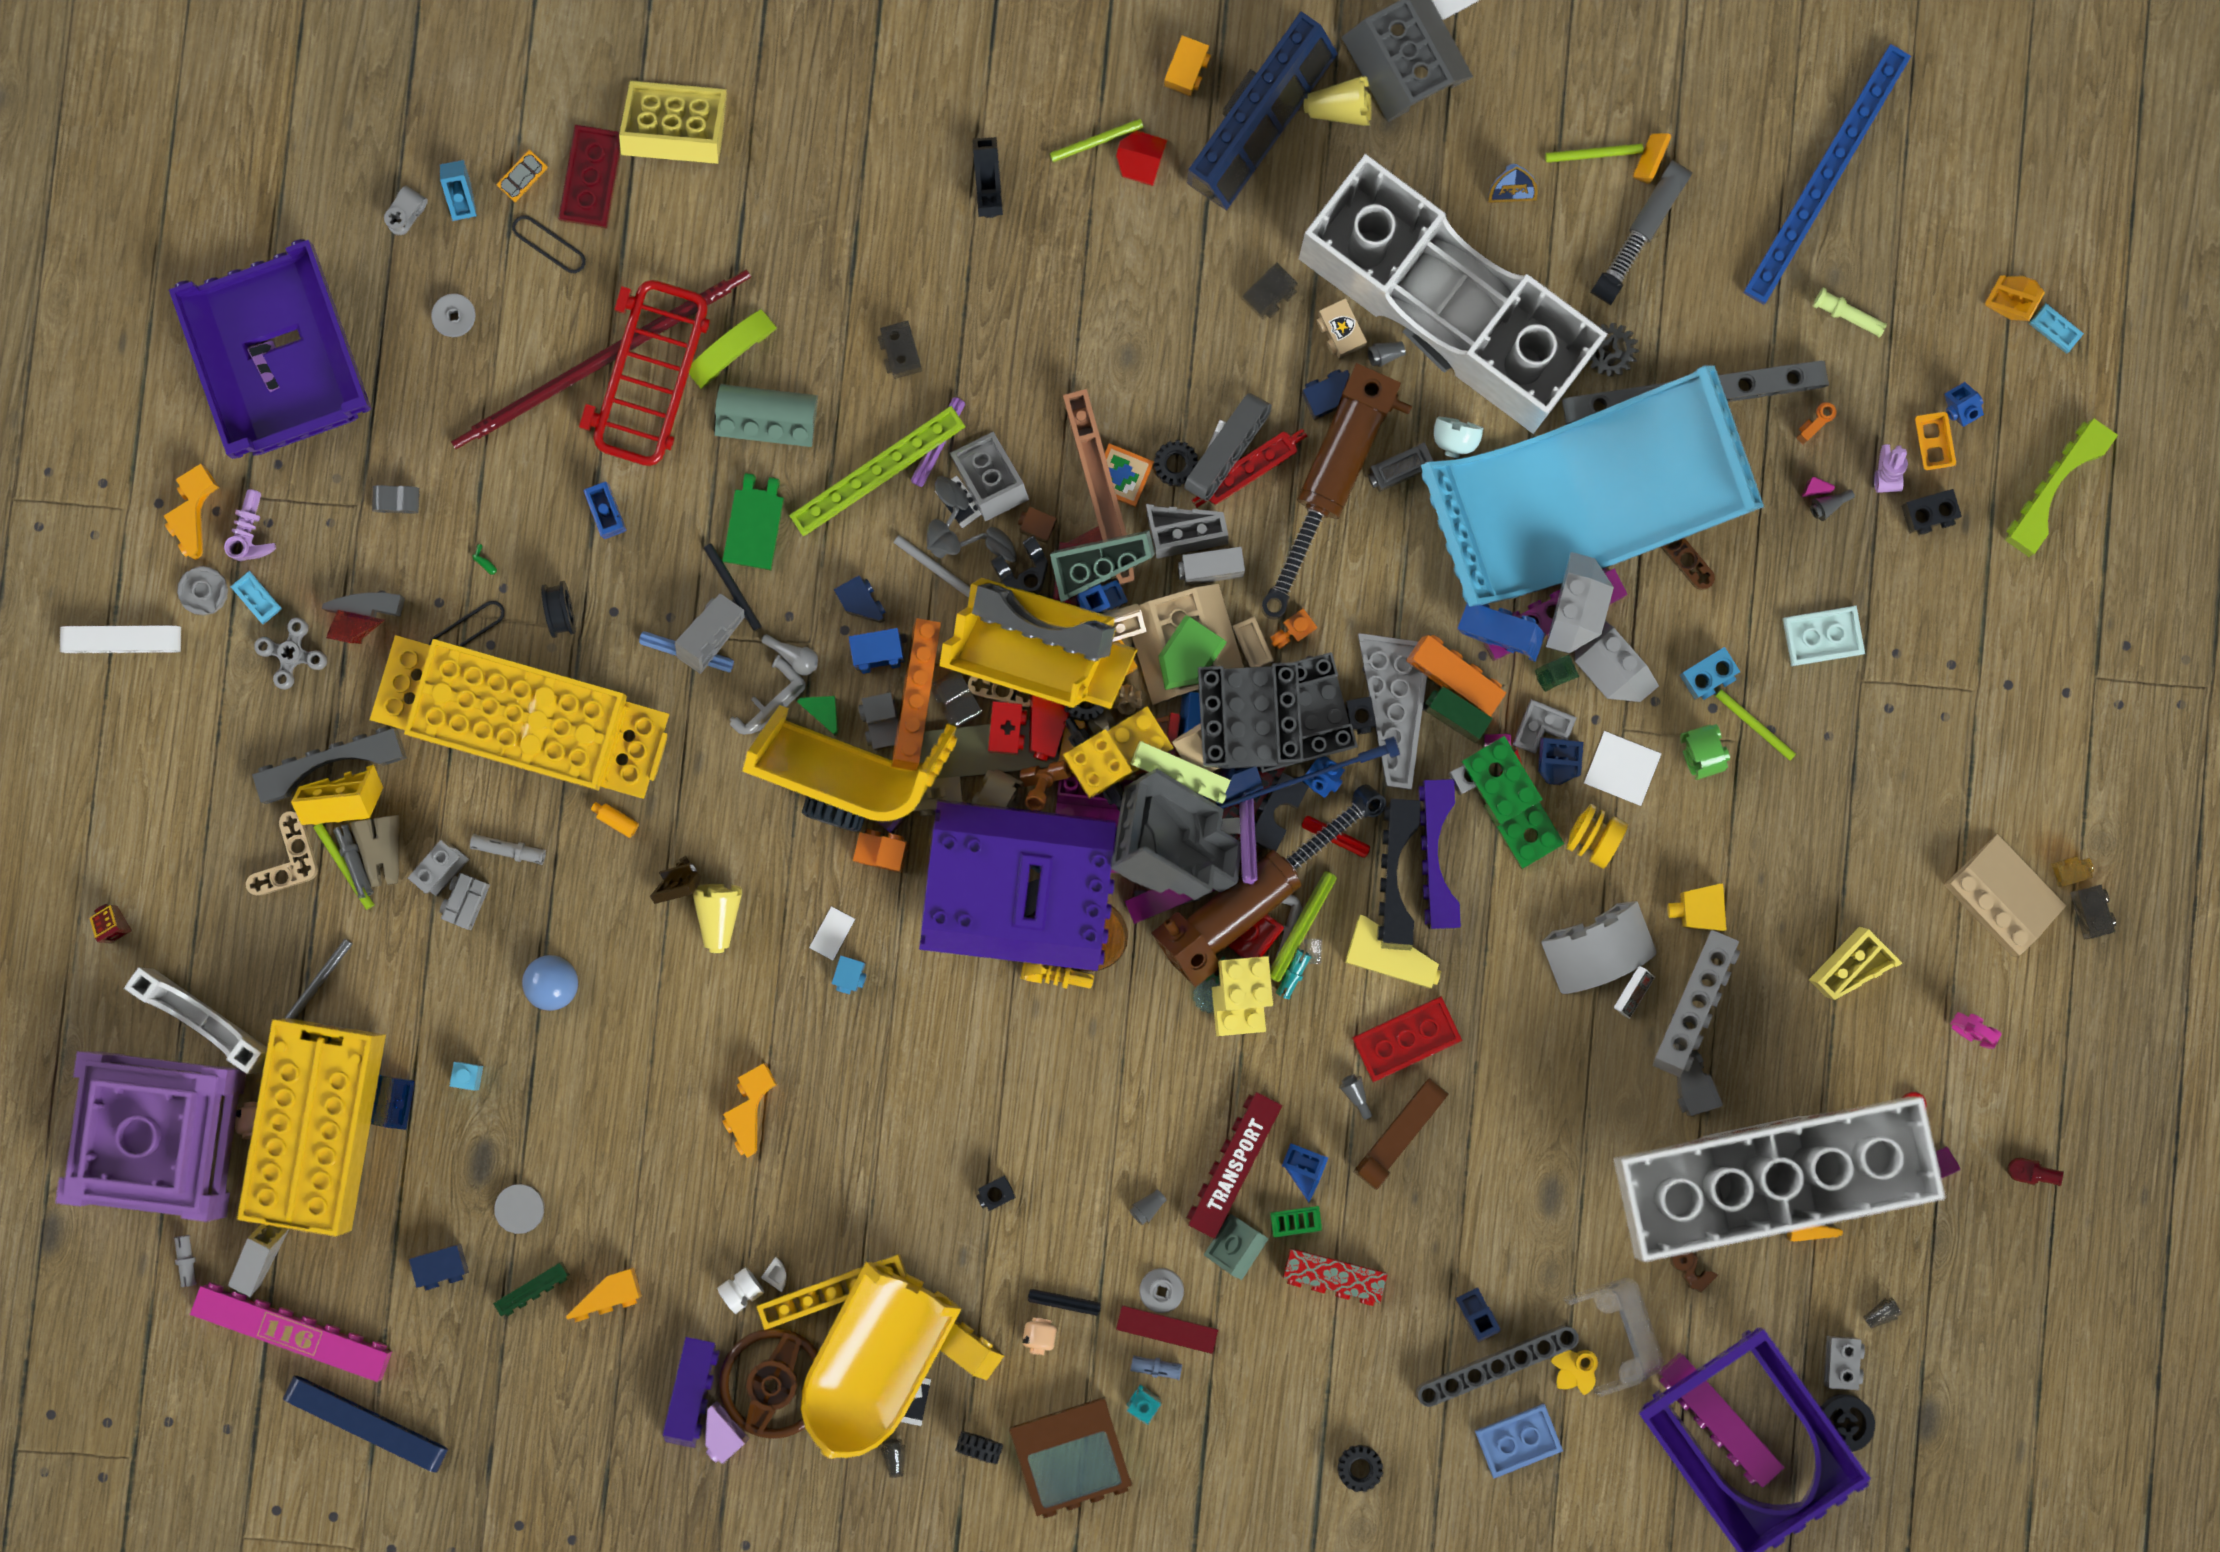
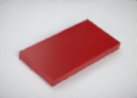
(1407, 1039)

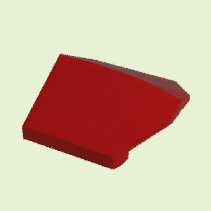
(1140, 157)

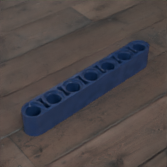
(365, 1423)

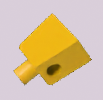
(1701, 908)

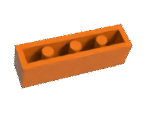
(1449, 670)

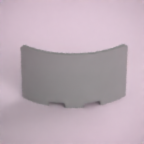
(1601, 951)

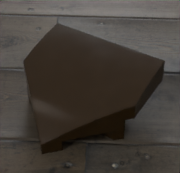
(677, 882)

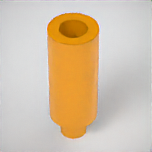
(615, 819)

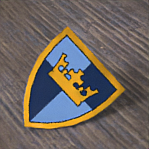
(1513, 185)

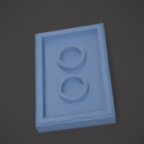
(1518, 1440)

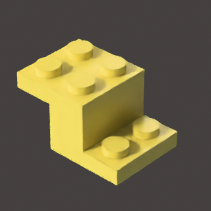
(1242, 996)

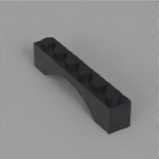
(1397, 923)

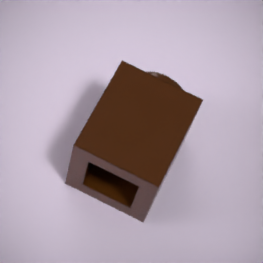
(1037, 524)

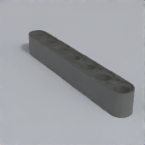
(1509, 1365)

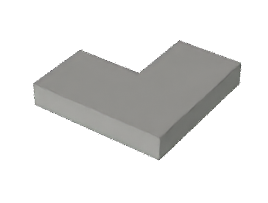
(1541, 719)

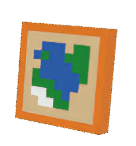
(1128, 473)

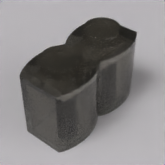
(1270, 292)
(957, 698)

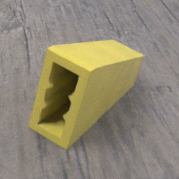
(1400, 964)

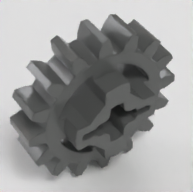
(1615, 340)

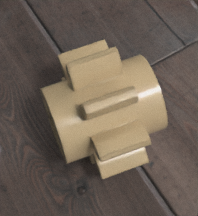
(1128, 700)

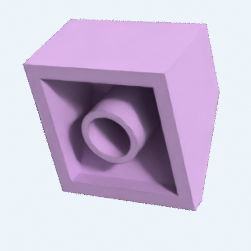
(722, 1434)

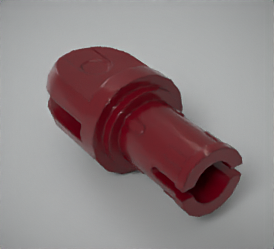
(2032, 1172)

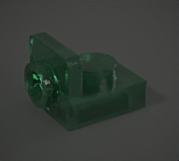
(1556, 673)

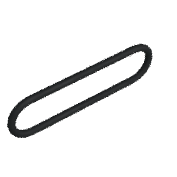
(553, 235)
(468, 616)

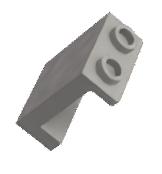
(438, 868)

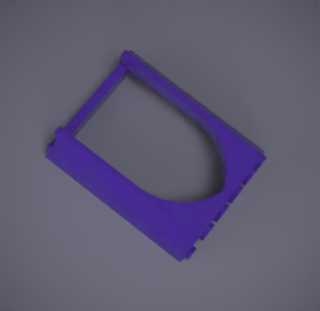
(1745, 1521)

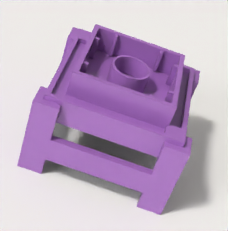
(150, 1135)

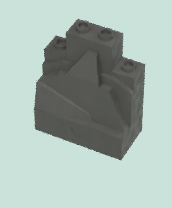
(1173, 839)

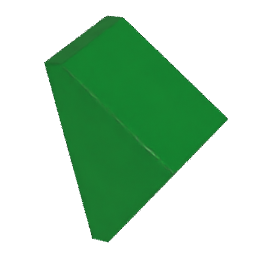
(822, 709)

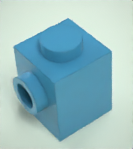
(849, 975)

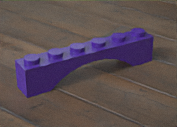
(1443, 907)

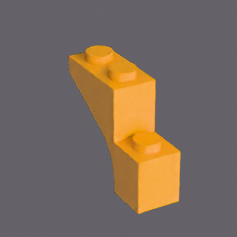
(186, 519)
(744, 1118)

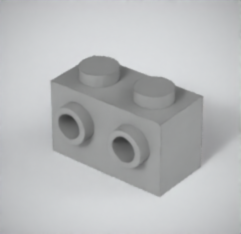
(1843, 1362)

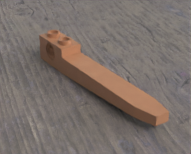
(1096, 470)

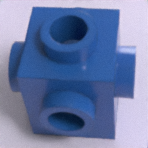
(1964, 404)
(1325, 782)

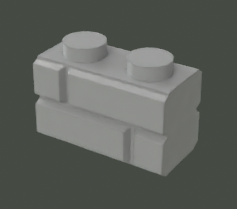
(464, 901)

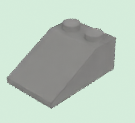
(989, 476)

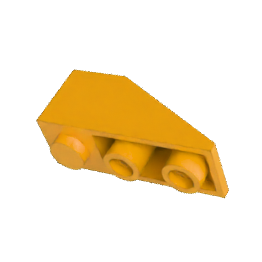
(611, 1291)

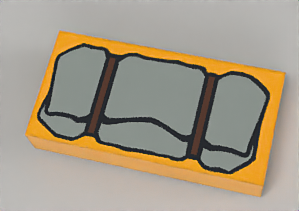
(522, 176)

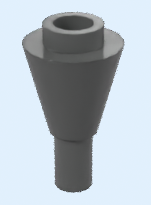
(1825, 506)
(1354, 1090)

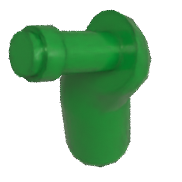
(483, 562)

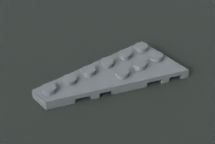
(1397, 702)

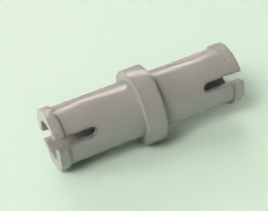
(185, 1261)

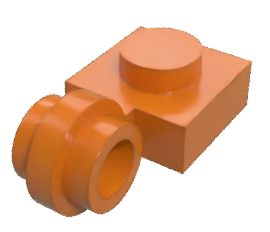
(1809, 428)
(1298, 626)

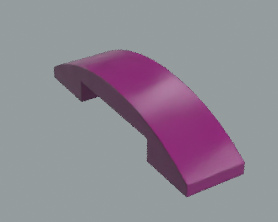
(1153, 902)

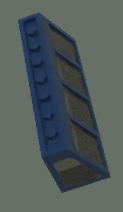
(1262, 112)

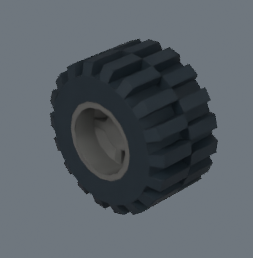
(831, 815)

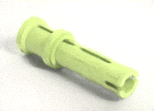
(1839, 307)

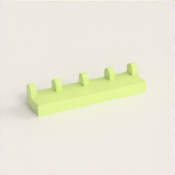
(1188, 774)

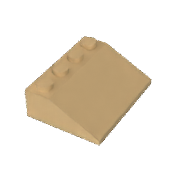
(2005, 896)

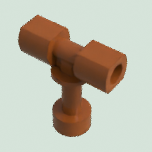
(1042, 779)

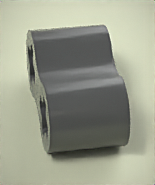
(395, 499)

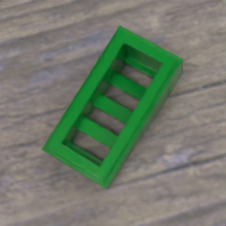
(1276, 1226)

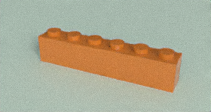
(916, 694)

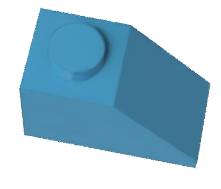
(457, 190)

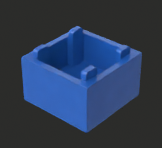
(877, 650)

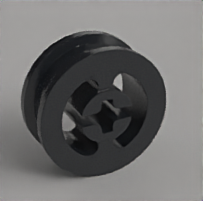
(558, 609)
(1845, 1403)

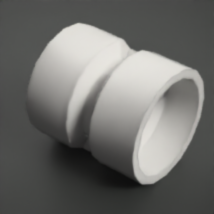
(739, 1291)

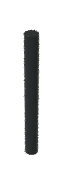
(732, 586)

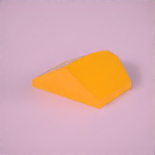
(2015, 297)

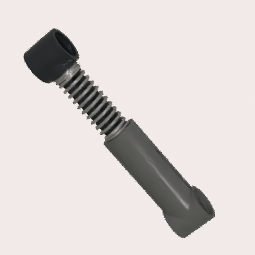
(1642, 230)

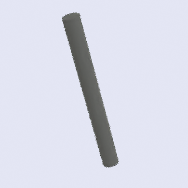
(319, 979)

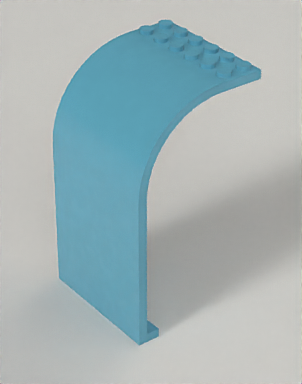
(1593, 489)

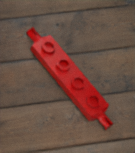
(1255, 465)

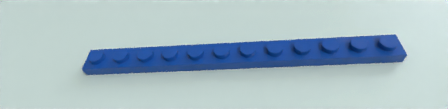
(1827, 174)

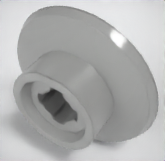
(453, 304)
(1163, 1278)

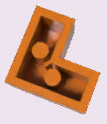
(882, 851)

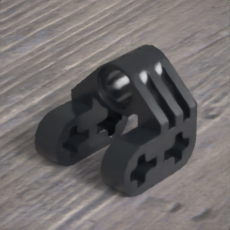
(1039, 572)

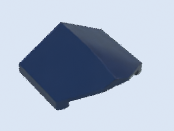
(1560, 760)

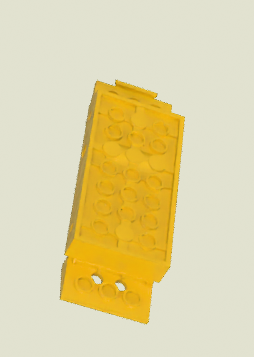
(520, 716)

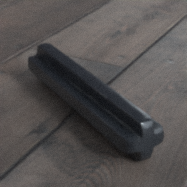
(1064, 1302)

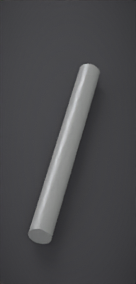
(932, 565)

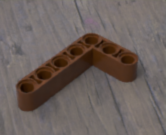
(1376, 1163)

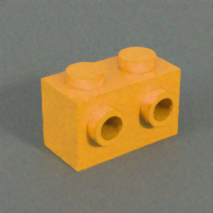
(1187, 66)

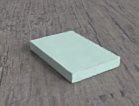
(1823, 636)

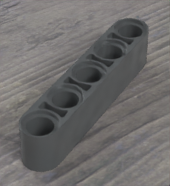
(1228, 446)

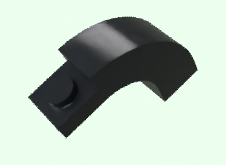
(987, 177)

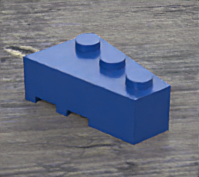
(1502, 629)

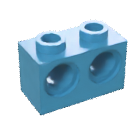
(1707, 669)

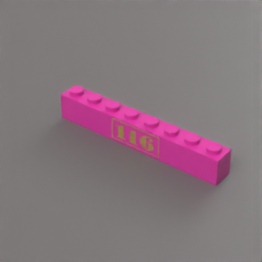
(290, 1332)

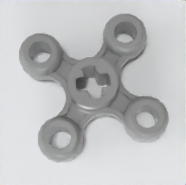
(299, 655)

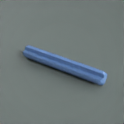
(668, 646)

